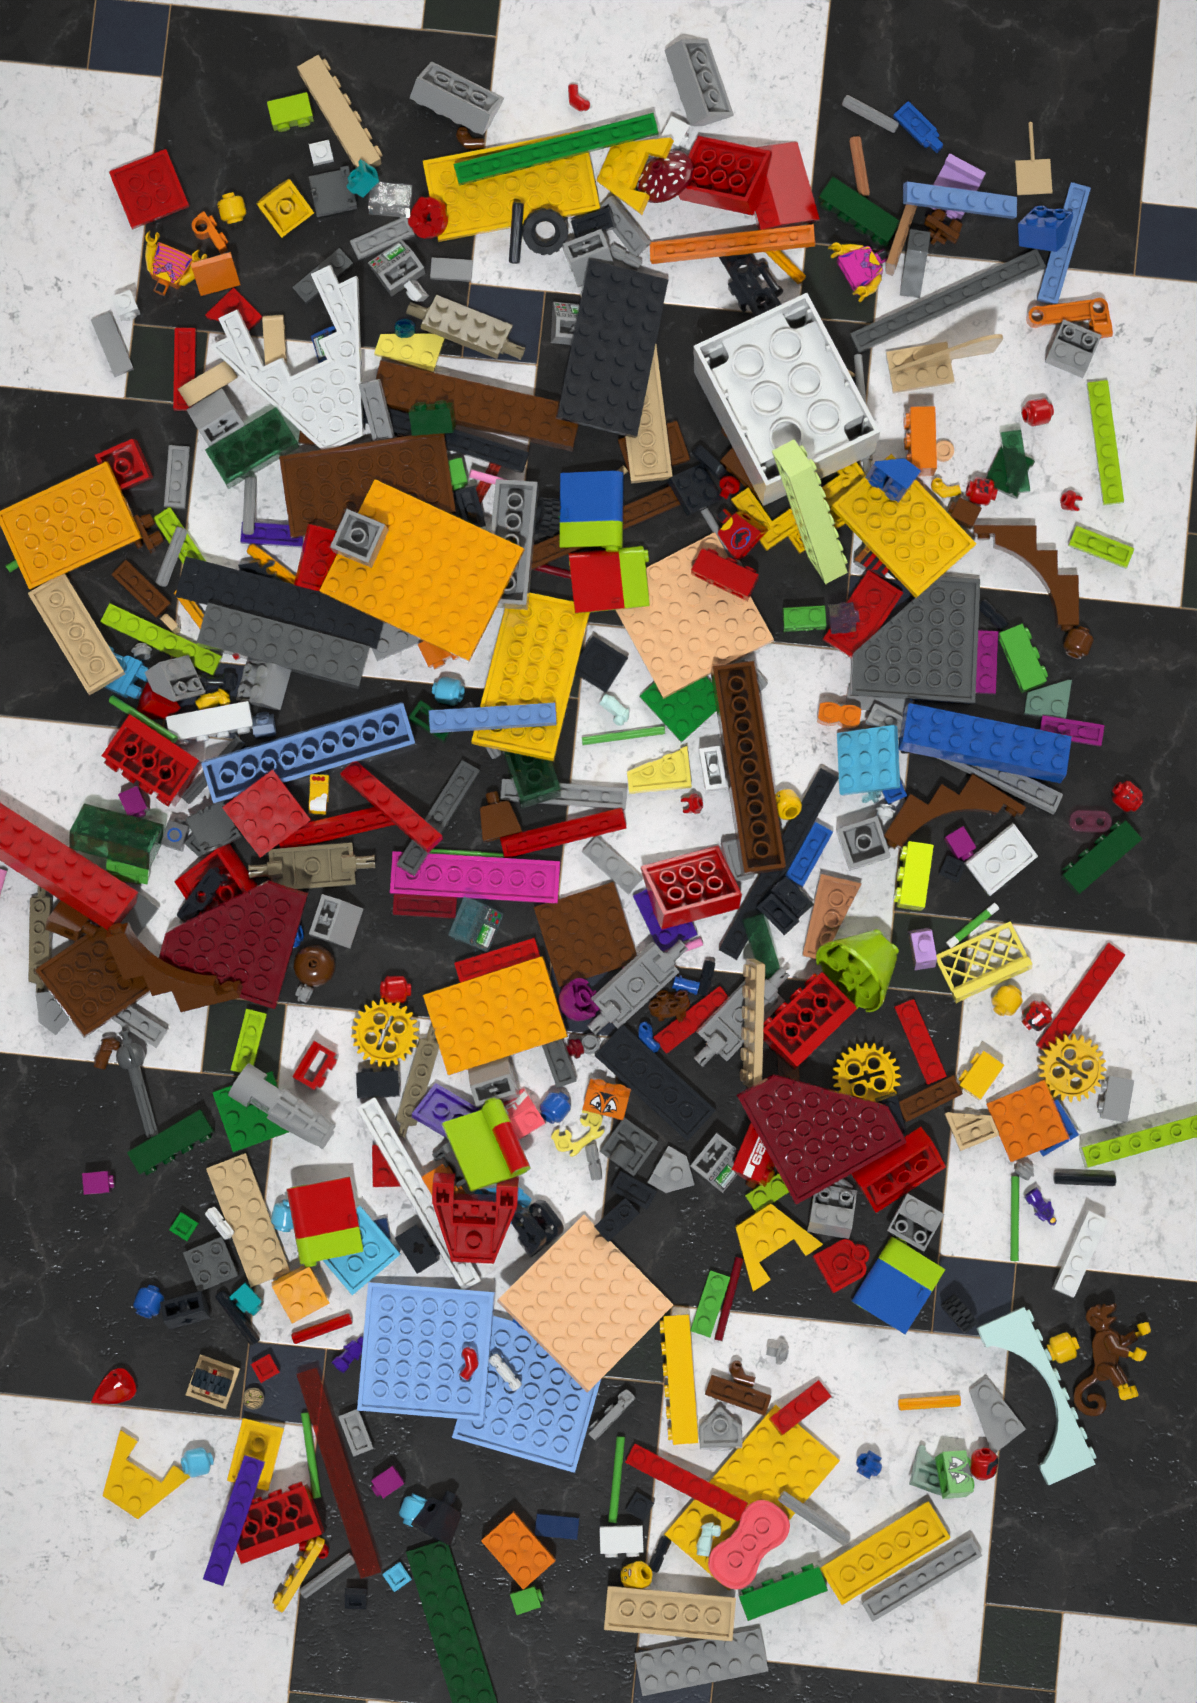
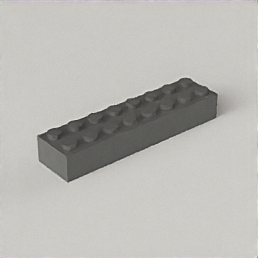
(283, 645)

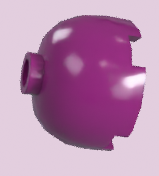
(576, 1000)

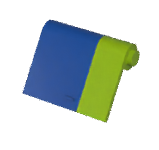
(591, 510)
(898, 1285)

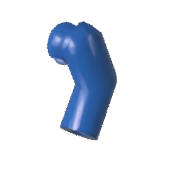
(646, 1037)

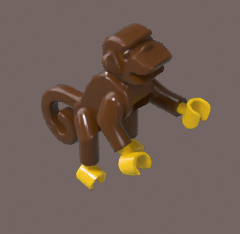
(1107, 1348)

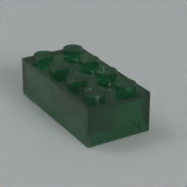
(252, 448)
(532, 778)
(116, 836)

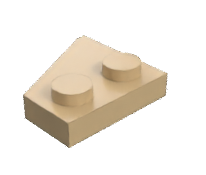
(971, 1129)

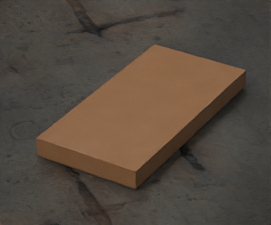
(900, 238)

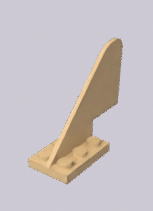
(931, 363)

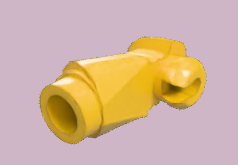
(214, 699)

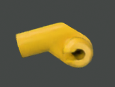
(943, 490)

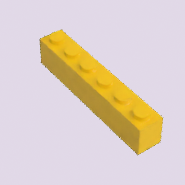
(680, 1379)

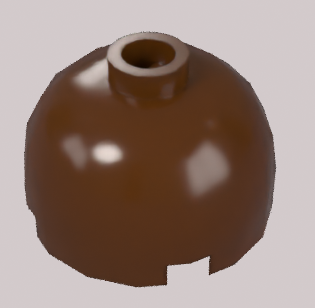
(324, 967)

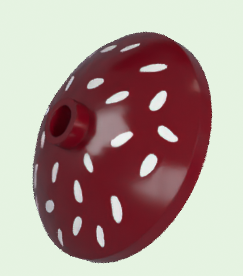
(665, 177)

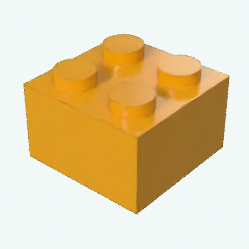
(300, 1293)

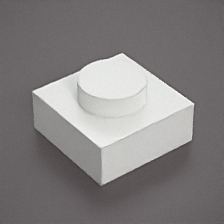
(321, 152)
(415, 291)

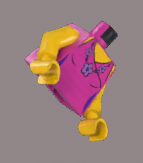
(860, 267)

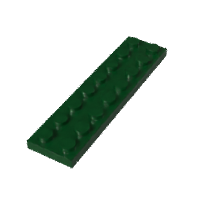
(450, 1624)

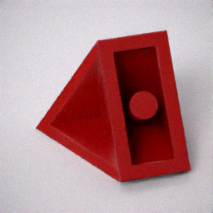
(156, 706)

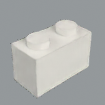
(712, 769)
(621, 1540)

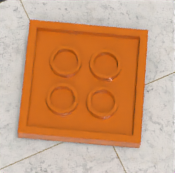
(1028, 1121)

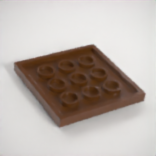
(586, 934)
(89, 983)

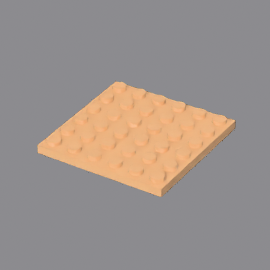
(691, 622)
(585, 1303)

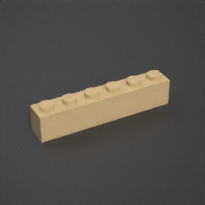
(338, 113)

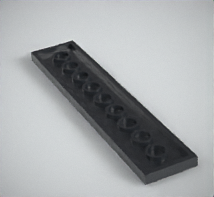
(276, 600)

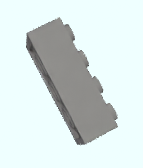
(698, 82)
(456, 98)

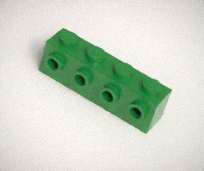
(782, 1592)

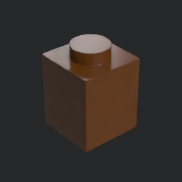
(964, 513)

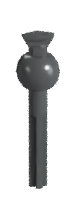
(130, 1057)

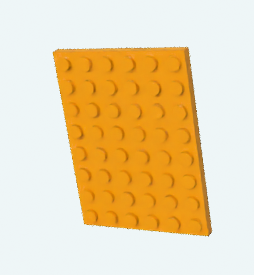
(430, 575)

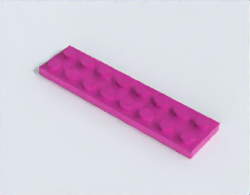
(479, 878)

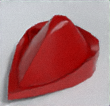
(115, 1388)

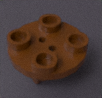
(669, 1004)

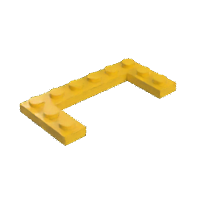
(785, 523)

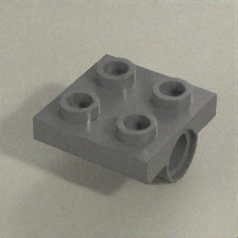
(628, 1146)

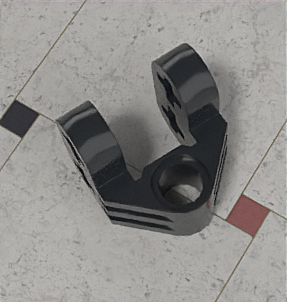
(536, 1228)

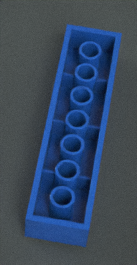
(984, 743)

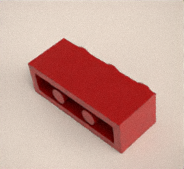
(725, 574)

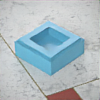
(397, 1576)

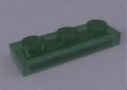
(1015, 462)
(761, 943)

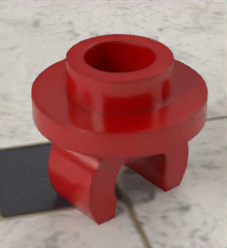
(729, 486)
(1068, 499)
(695, 804)

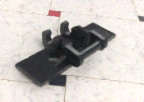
(746, 286)

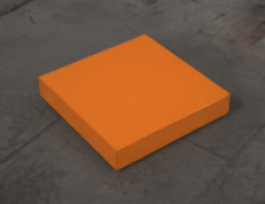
(215, 274)

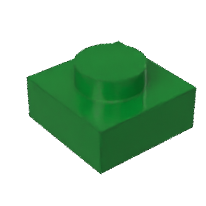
(184, 1226)

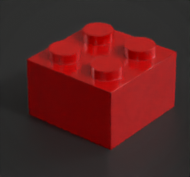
(126, 464)

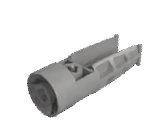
(281, 1106)

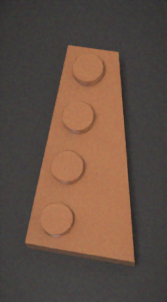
(829, 910)

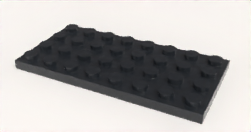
(612, 348)

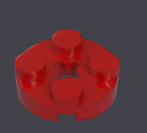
(418, 217)

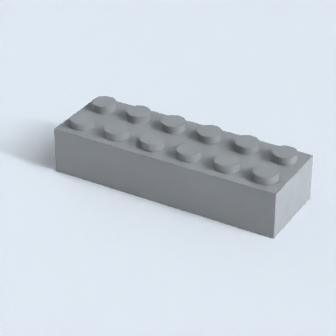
(516, 521)

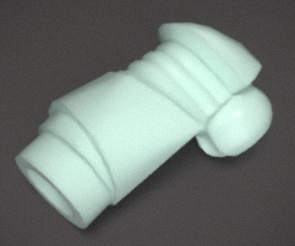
(613, 706)
(705, 1541)

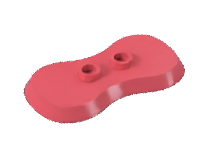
(738, 1557)

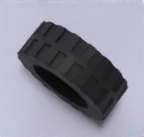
(556, 242)

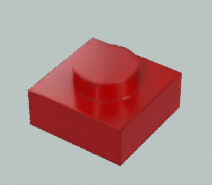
(265, 1368)

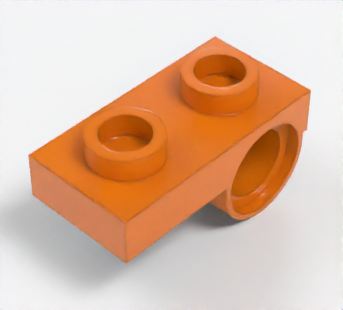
(218, 239)

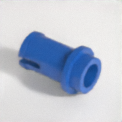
(685, 984)

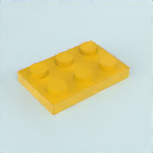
(260, 1442)

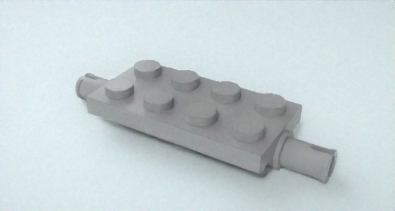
(635, 985)
(724, 1026)

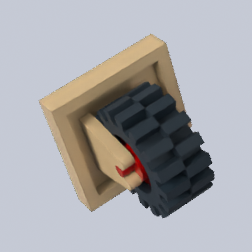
(213, 1381)

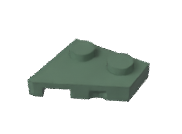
(1049, 700)
(924, 1472)

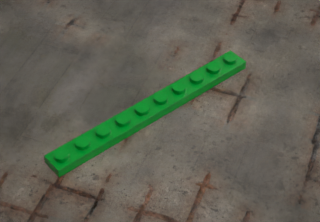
(556, 149)

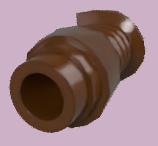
(103, 1054)

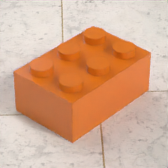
(921, 439)
(518, 1550)

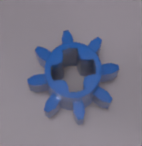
(869, 1464)

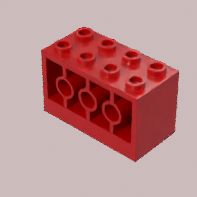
(156, 748)
(820, 1023)
(288, 1529)

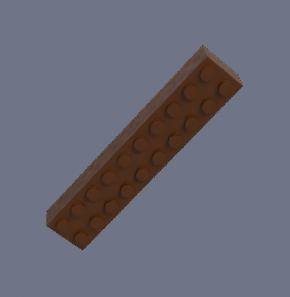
(479, 405)
(748, 768)

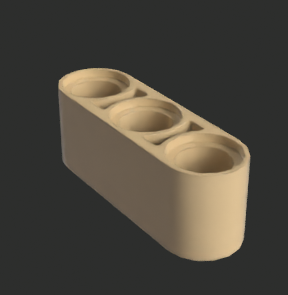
(274, 338)
(207, 383)

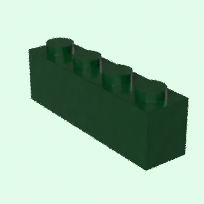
(859, 212)
(1101, 857)
(171, 1142)

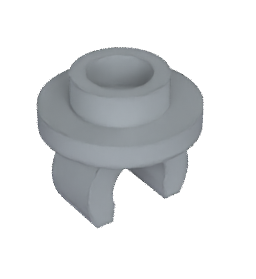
(781, 1353)

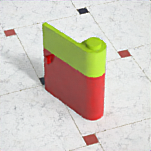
(324, 1220)

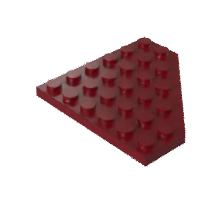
(241, 941)
(817, 1132)

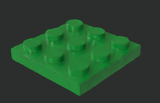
(683, 710)
(246, 1124)

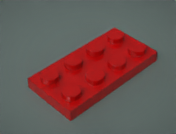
(874, 601)

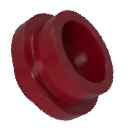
(575, 1048)

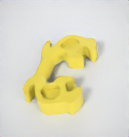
(563, 1142)

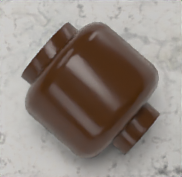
(1078, 642)

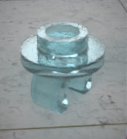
(872, 795)

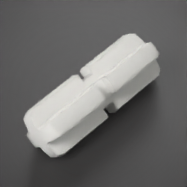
(217, 1220)

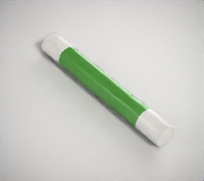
(972, 925)

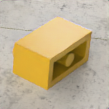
(980, 1075)

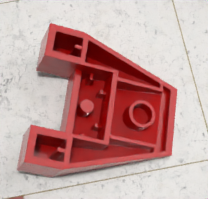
(473, 1222)

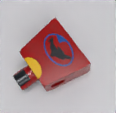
(740, 532)

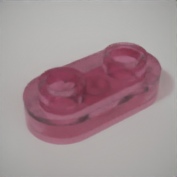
(1090, 821)

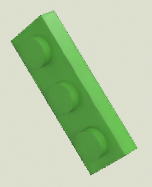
(710, 1304)

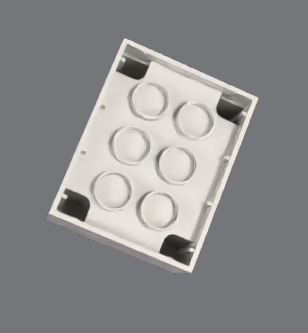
(782, 384)

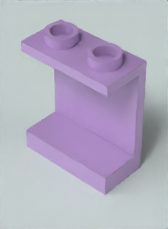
(958, 175)

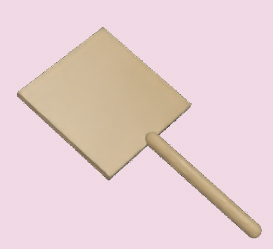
(1033, 175)

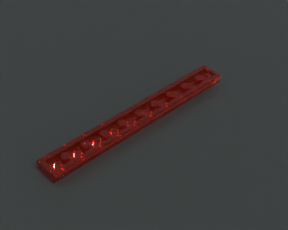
(339, 1473)

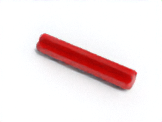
(321, 1328)

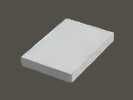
(1001, 859)

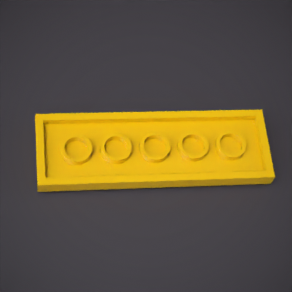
(885, 1552)

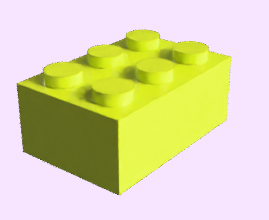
(913, 876)

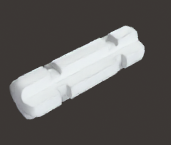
(505, 1372)

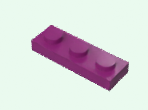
(986, 662)
(1080, 731)

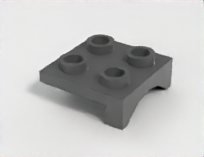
(331, 193)
(212, 828)
(447, 1153)
(210, 1264)

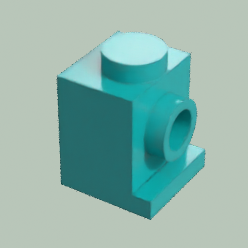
(362, 179)
(247, 1299)

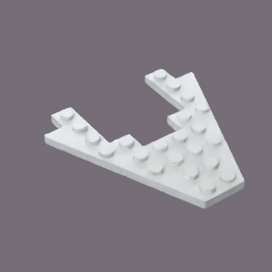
(325, 397)

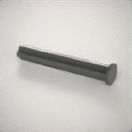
(201, 783)

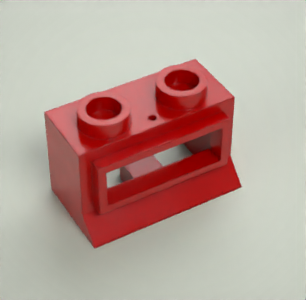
(308, 1059)

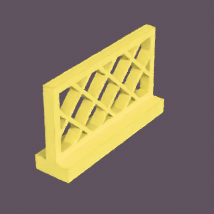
(988, 979)

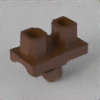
(941, 230)
(151, 541)

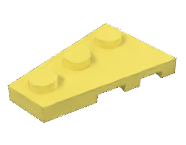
(664, 774)

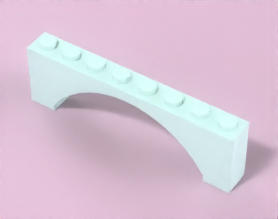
(1068, 1449)

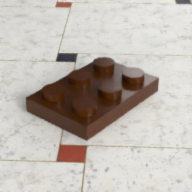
(677, 447)

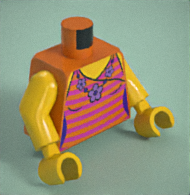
(169, 265)

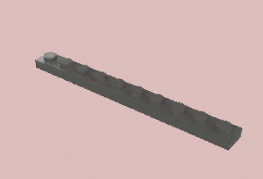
(947, 301)

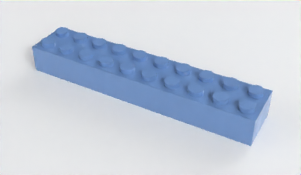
(309, 751)

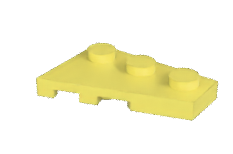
(417, 351)

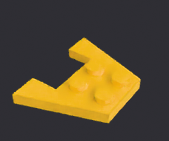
(624, 167)
(766, 1233)
(133, 1487)

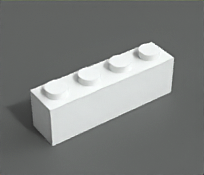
(211, 722)
(1079, 1254)

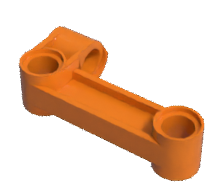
(1075, 312)

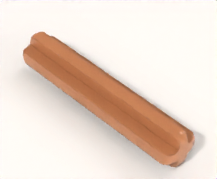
(859, 166)

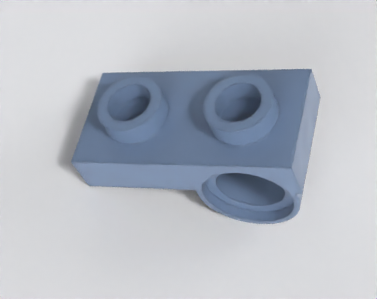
(263, 725)

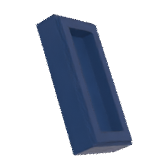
(556, 1526)

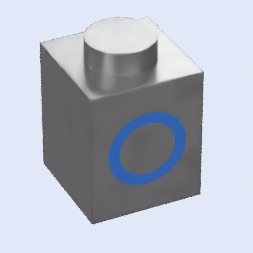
(175, 834)

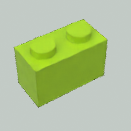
(290, 112)

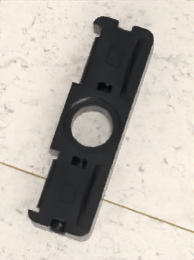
(208, 885)

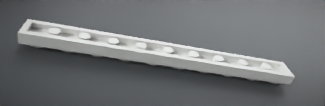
(412, 1186)

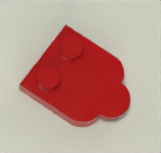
(842, 1263)

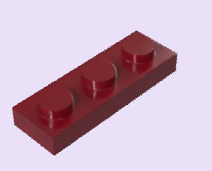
(424, 906)

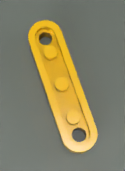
(302, 1566)

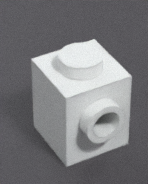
(677, 131)
(125, 305)

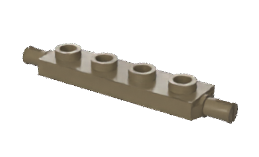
(39, 938)
(417, 1080)

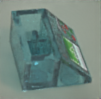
(475, 924)

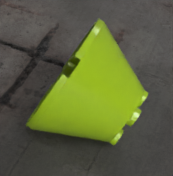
(860, 967)

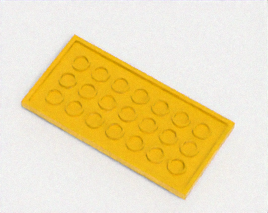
(487, 204)
(533, 665)
(757, 1472)

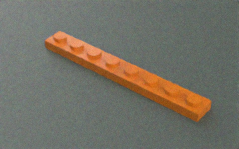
(732, 244)

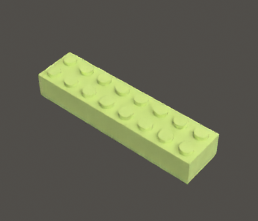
(810, 510)

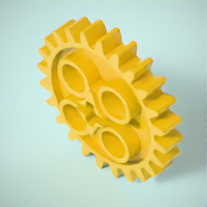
(402, 1040)
(1082, 1051)
(860, 1058)

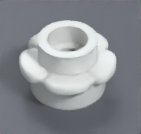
(885, 812)

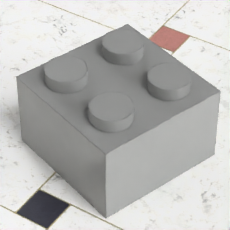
(359, 538)
(863, 843)

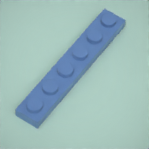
(959, 200)
(1059, 261)
(492, 717)

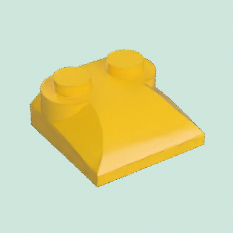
(284, 207)

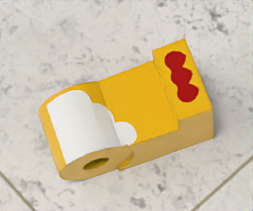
(319, 793)

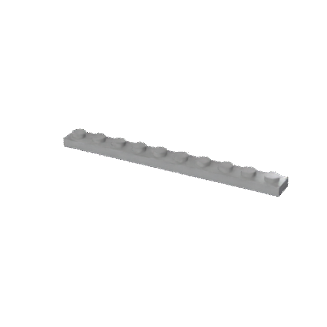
(1017, 785)

